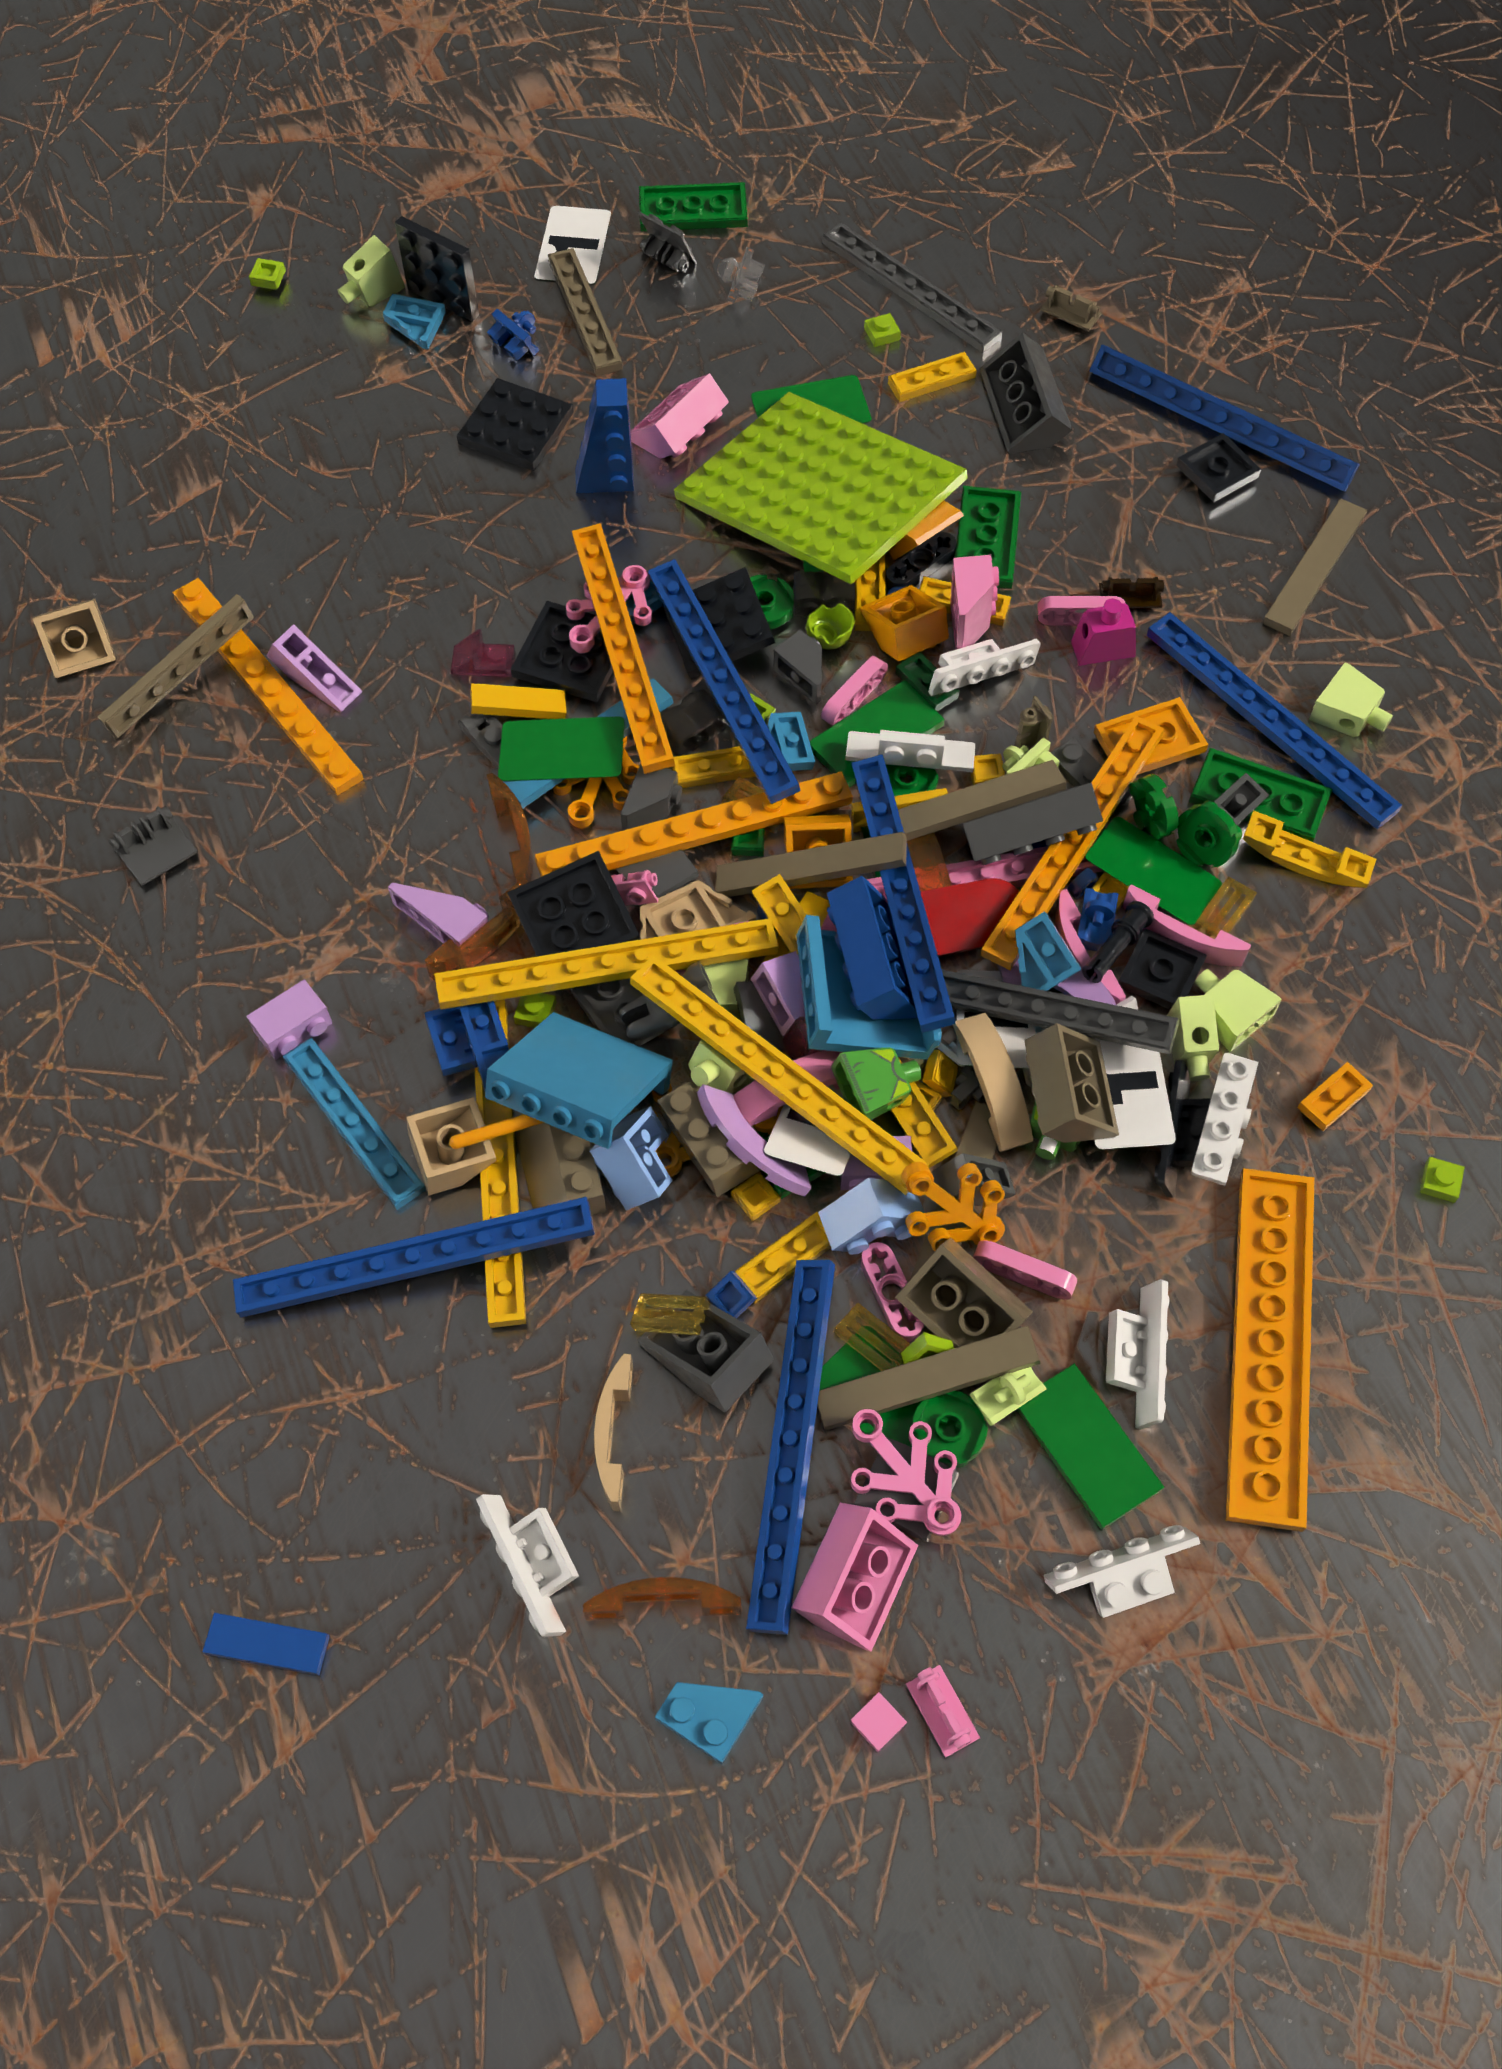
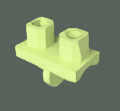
(1022, 757)
(1006, 1394)

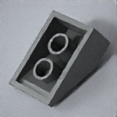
(718, 1361)

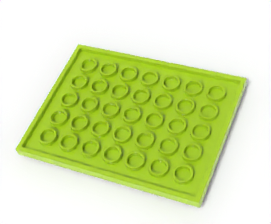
(821, 486)

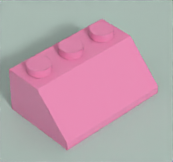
(680, 417)
(972, 598)
(855, 1575)

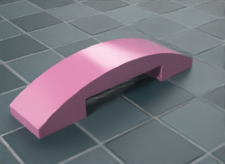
(1067, 922)
(1221, 951)
(760, 1104)

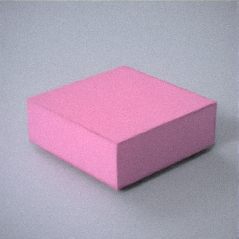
(878, 1722)

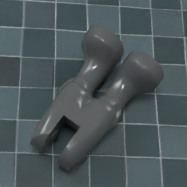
(650, 1019)

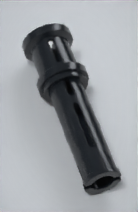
(1124, 933)

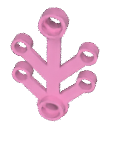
(632, 582)
(908, 1477)

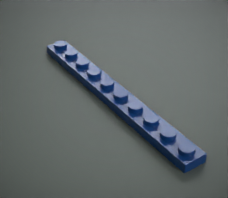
(1224, 418)
(724, 682)
(1274, 721)
(905, 901)
(413, 1257)
(791, 1449)

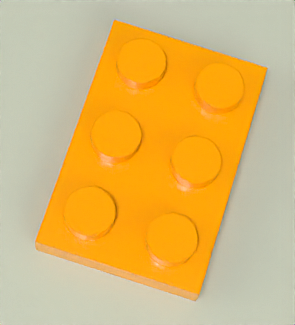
(1180, 735)

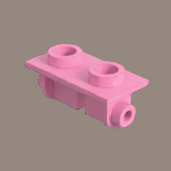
(637, 888)
(942, 1710)

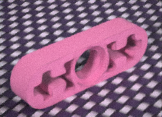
(1061, 609)
(854, 690)
(1025, 1270)
(873, 1272)

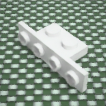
(979, 663)
(912, 750)
(1224, 1119)
(1139, 1353)
(533, 1557)
(1125, 1575)

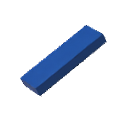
(266, 1644)

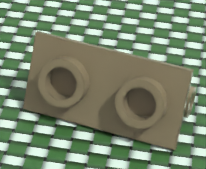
(1077, 312)
(1034, 724)

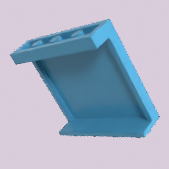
(828, 1009)
(576, 1078)

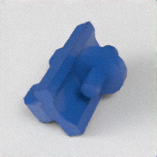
(517, 330)
(1096, 918)

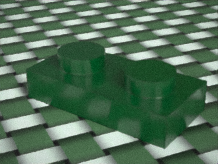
(919, 673)

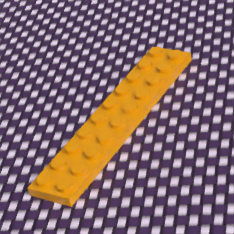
(1271, 1352)

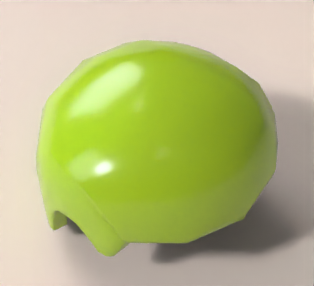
(830, 626)

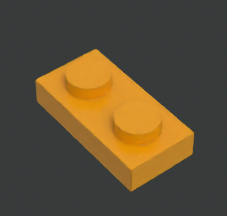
(1335, 1096)

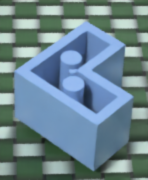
(631, 1160)
(868, 1213)

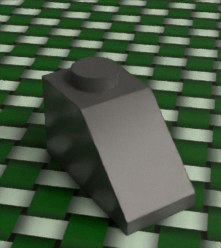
(801, 664)
(650, 797)
(1240, 799)
(947, 1177)

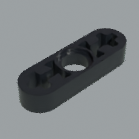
(924, 551)

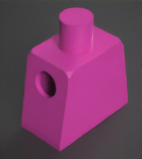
(1105, 634)

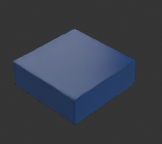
(731, 1295)

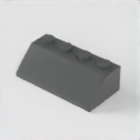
(1025, 397)
(1033, 822)

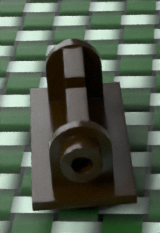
(1138, 594)

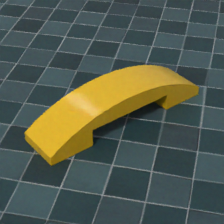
(1306, 857)

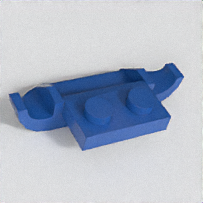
(467, 1038)

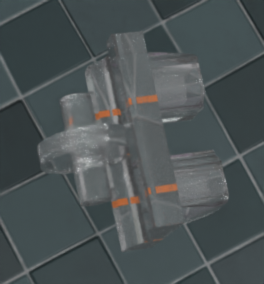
(730, 270)

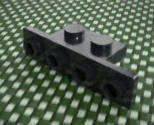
(1188, 1121)

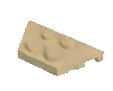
(688, 910)

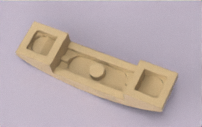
(997, 1080)
(615, 1389)

